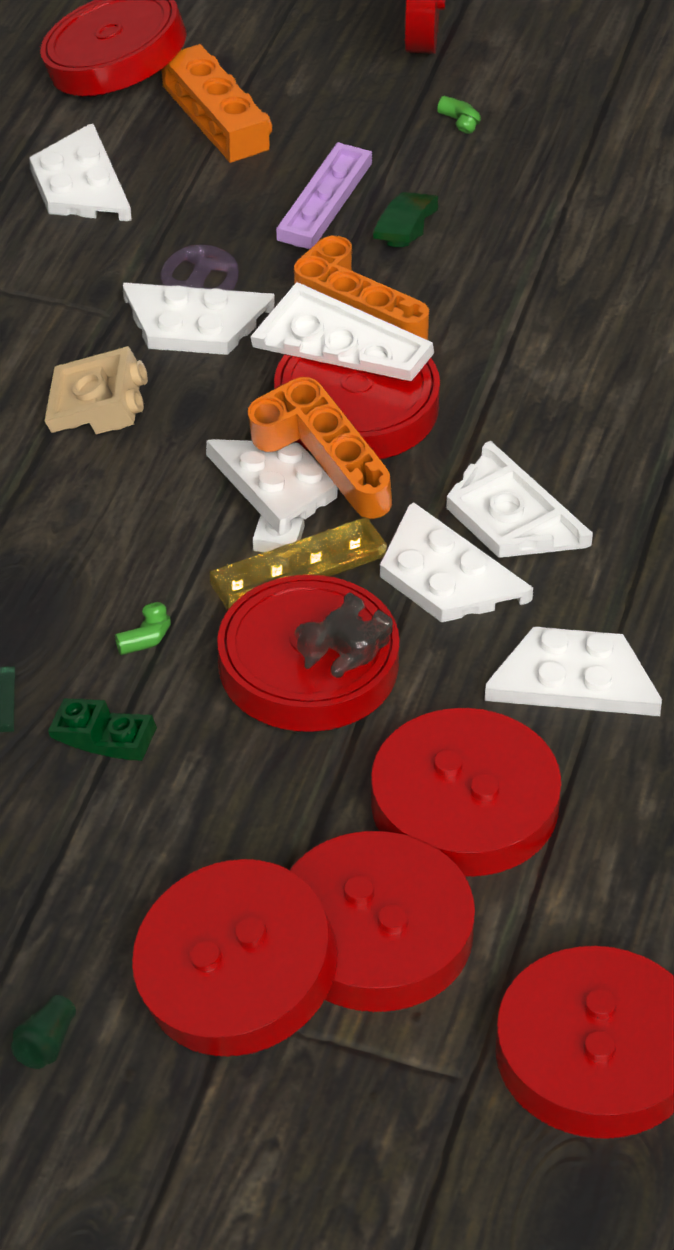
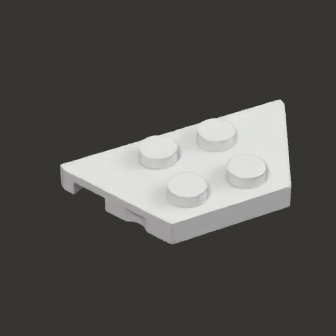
(78, 177)
(195, 317)
(274, 482)
(512, 509)
(445, 570)
(576, 673)

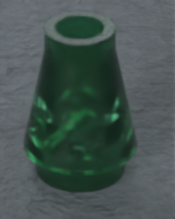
(42, 1035)

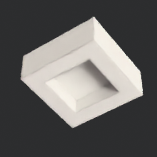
(267, 538)

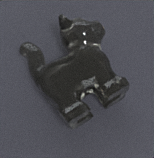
(346, 634)

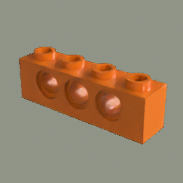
(217, 104)

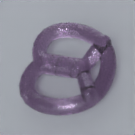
(196, 255)

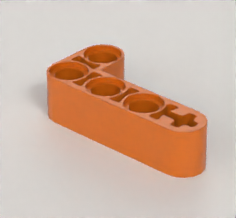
(328, 271)
(308, 413)

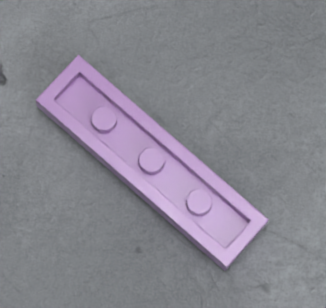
(324, 196)

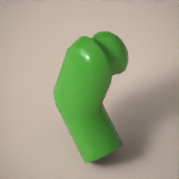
(464, 112)
(148, 634)

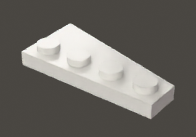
(335, 333)

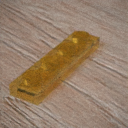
(315, 555)

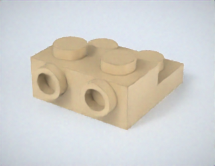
(97, 392)

